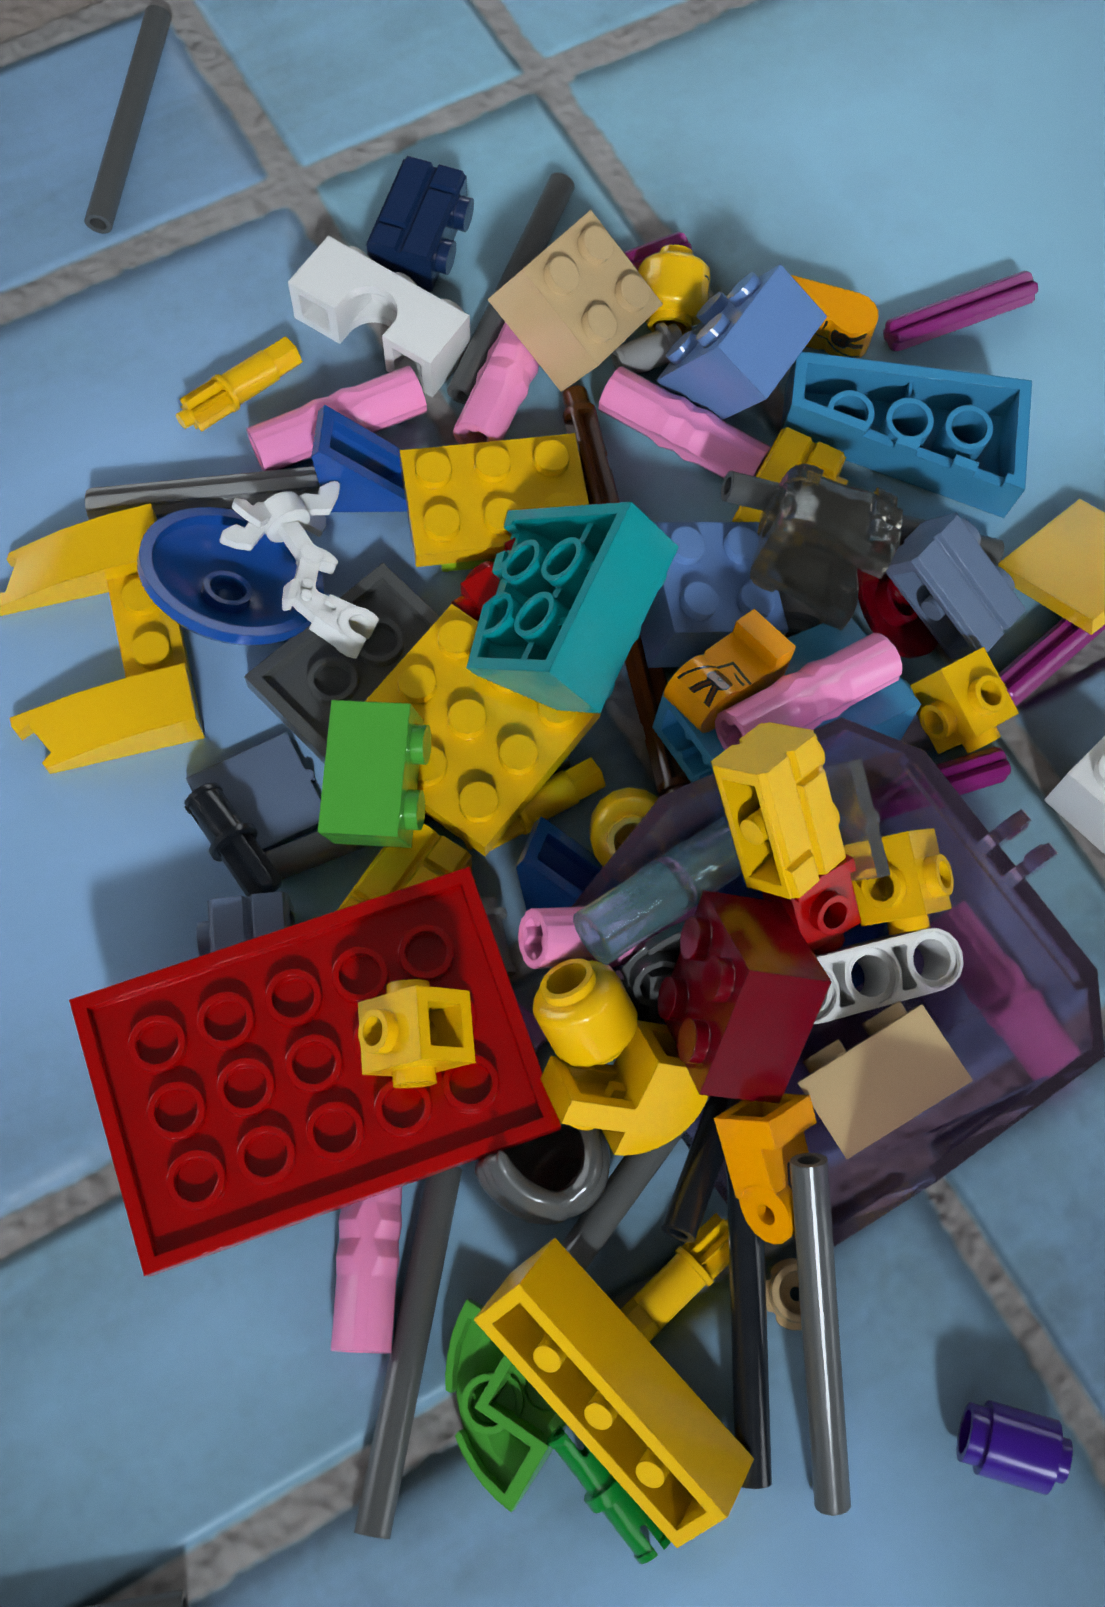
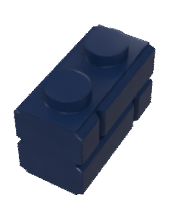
(421, 221)

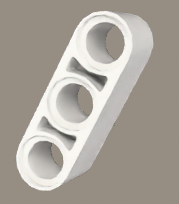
(889, 971)

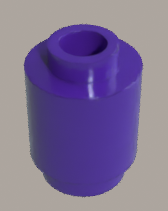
(1014, 1446)

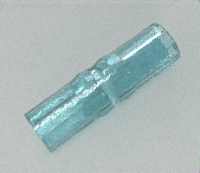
(658, 893)

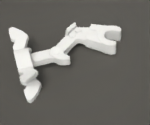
(284, 520)

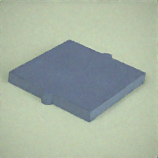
(267, 790)

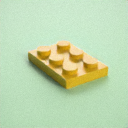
(464, 491)

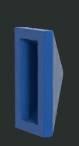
(361, 464)
(554, 868)

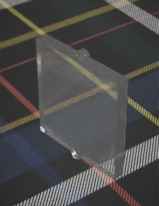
(857, 819)

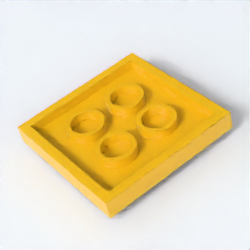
(486, 741)

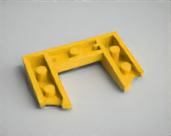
(158, 696)

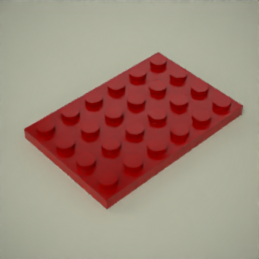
(243, 1082)

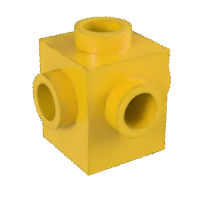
(963, 703)
(917, 884)
(415, 1032)

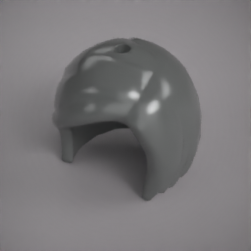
(548, 1176)

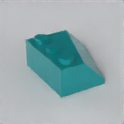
(570, 602)

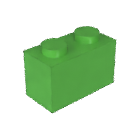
(373, 774)

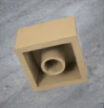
(576, 302)
(882, 1078)

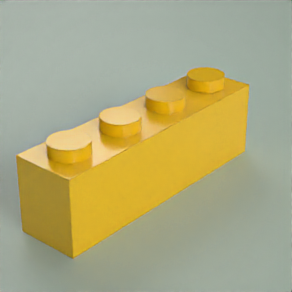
(616, 1393)

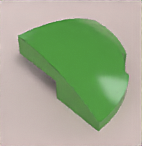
(500, 1412)

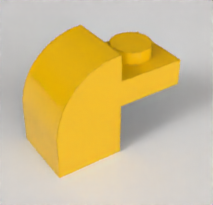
(635, 1101)

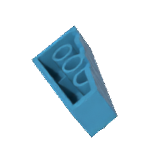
(917, 424)

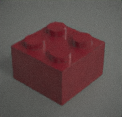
(742, 997)

